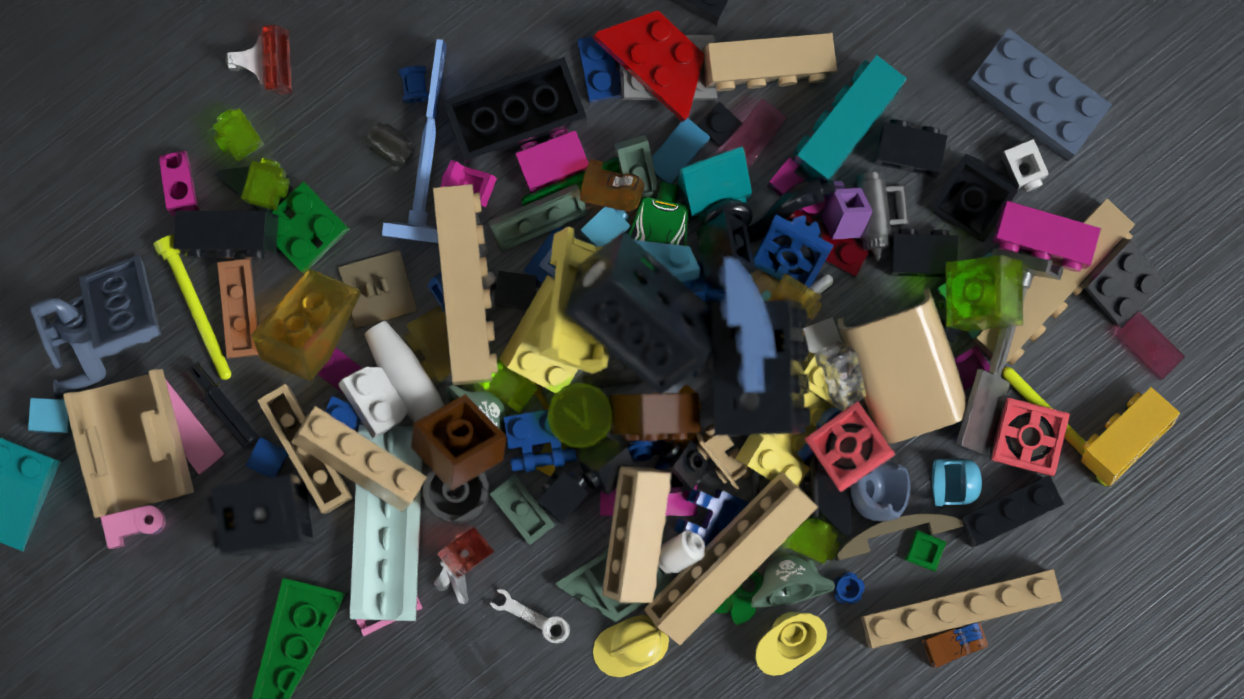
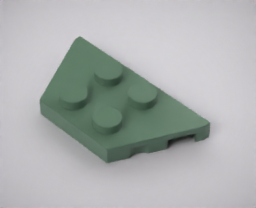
(588, 582)

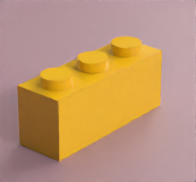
(1129, 435)

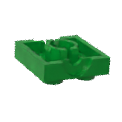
(311, 222)

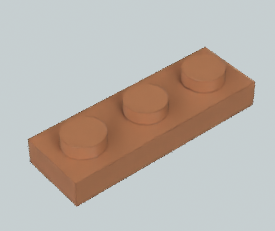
(238, 307)

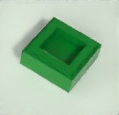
(925, 551)

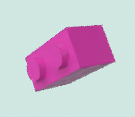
(551, 160)

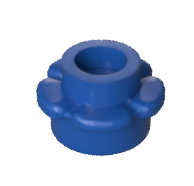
(856, 584)

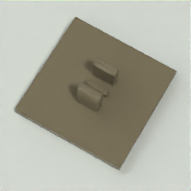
(382, 287)

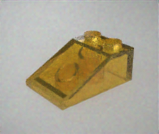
(306, 325)

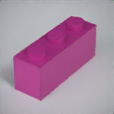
(1046, 236)

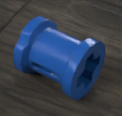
(414, 84)

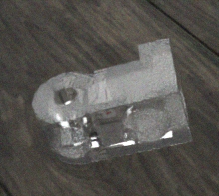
(841, 374)

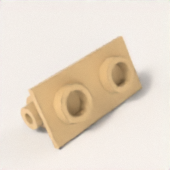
(727, 466)

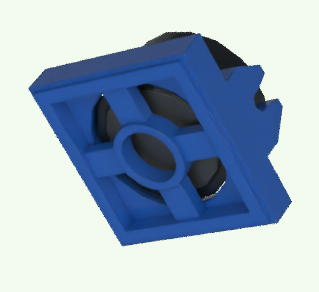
(792, 248)

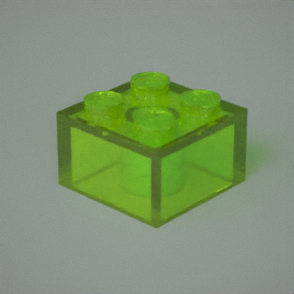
(984, 293)

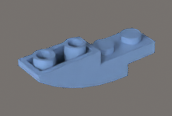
(746, 309)

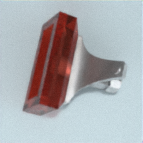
(267, 59)
(459, 559)

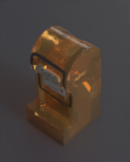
(611, 188)

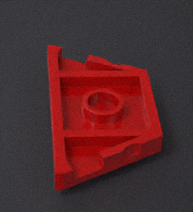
(657, 57)

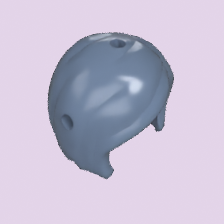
(882, 493)

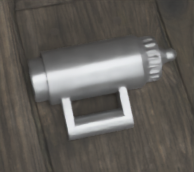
(878, 229)

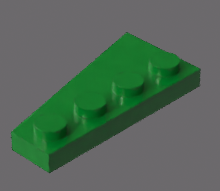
(294, 636)

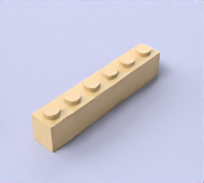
(462, 284)
(1048, 295)
(731, 558)
(960, 608)

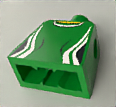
(661, 218)

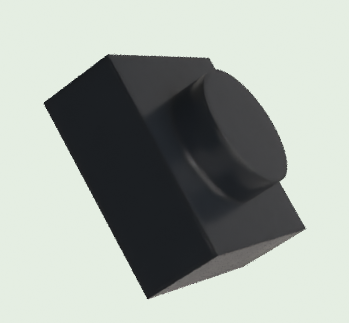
(720, 124)

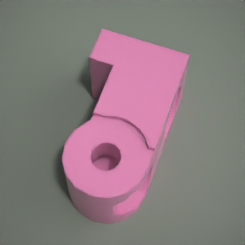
(131, 522)

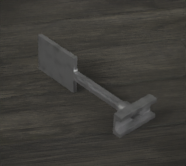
(989, 388)

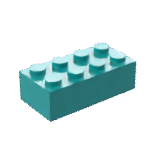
(852, 117)

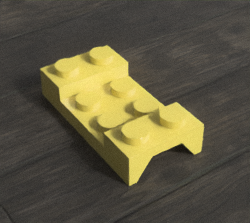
(560, 335)
(777, 452)

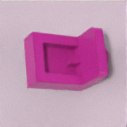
(458, 175)

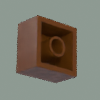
(655, 416)
(458, 442)

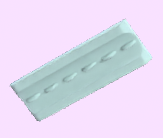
(386, 543)

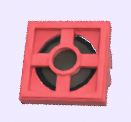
(1029, 437)
(851, 448)

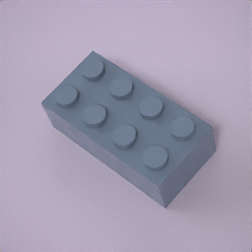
(1038, 95)

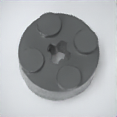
(451, 508)

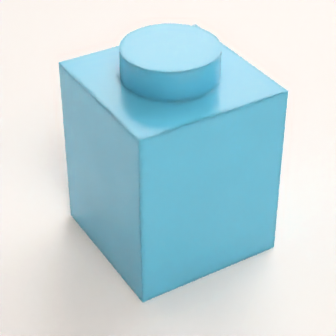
(605, 226)
(49, 416)

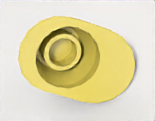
(790, 642)
(630, 646)

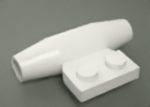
(392, 388)

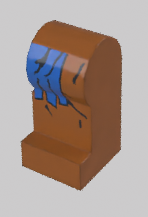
(954, 644)

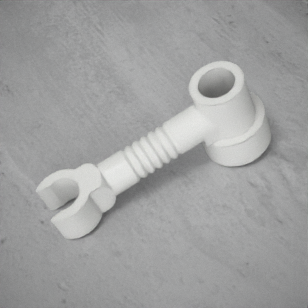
(540, 621)

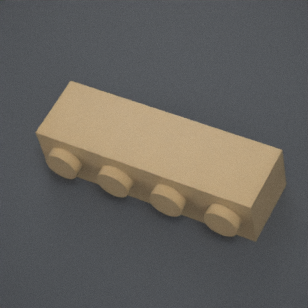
(769, 61)
(359, 459)
(321, 480)
(636, 534)

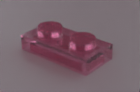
(757, 131)
(1150, 346)

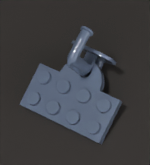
(101, 322)

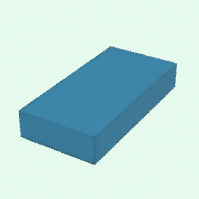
(678, 150)

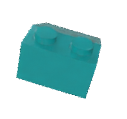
(714, 181)
(23, 489)

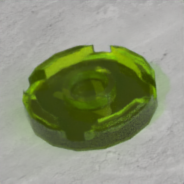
(580, 415)

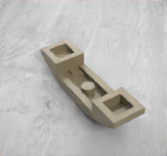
(934, 522)

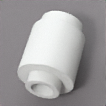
(681, 552)

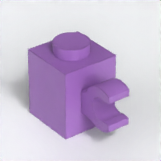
(846, 212)

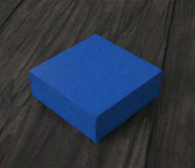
(267, 458)

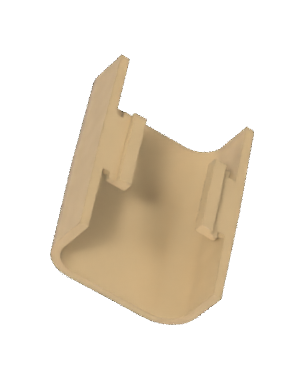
(908, 372)
(128, 444)

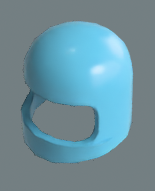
(955, 481)

